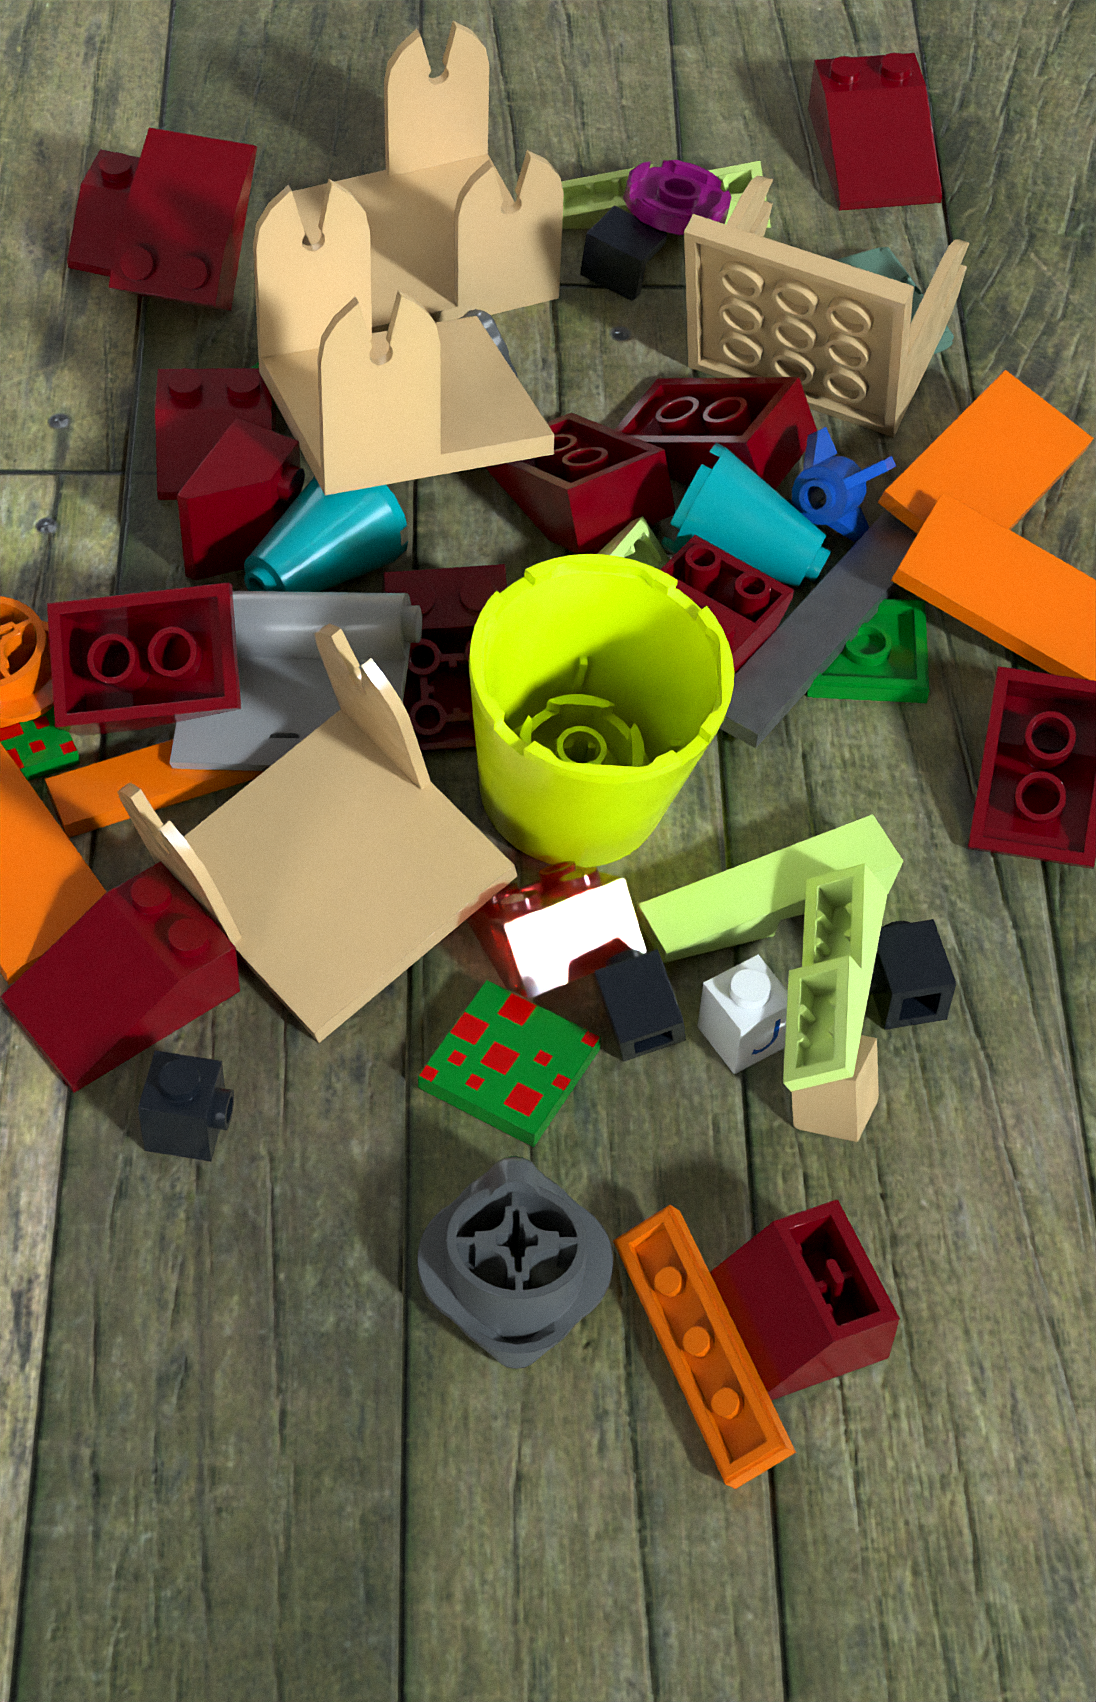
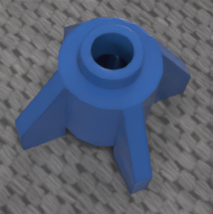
(834, 487)

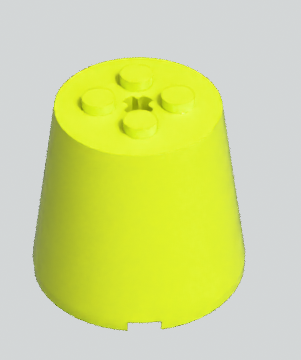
(592, 704)

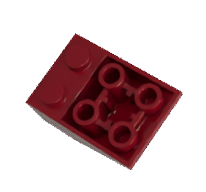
(438, 666)

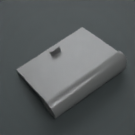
(283, 674)

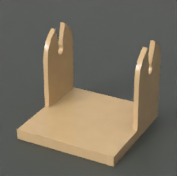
(440, 208)
(797, 314)
(382, 401)
(334, 855)

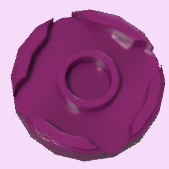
(673, 193)

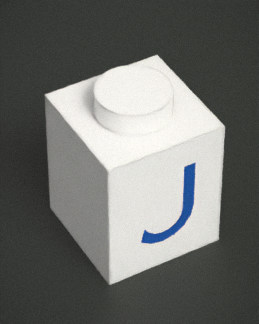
(744, 1013)

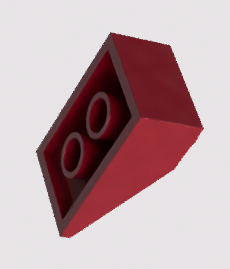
(875, 131)
(184, 219)
(753, 417)
(589, 484)
(143, 659)
(1039, 770)
(123, 978)

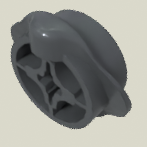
(473, 1278)

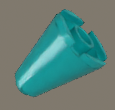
(749, 521)
(327, 540)

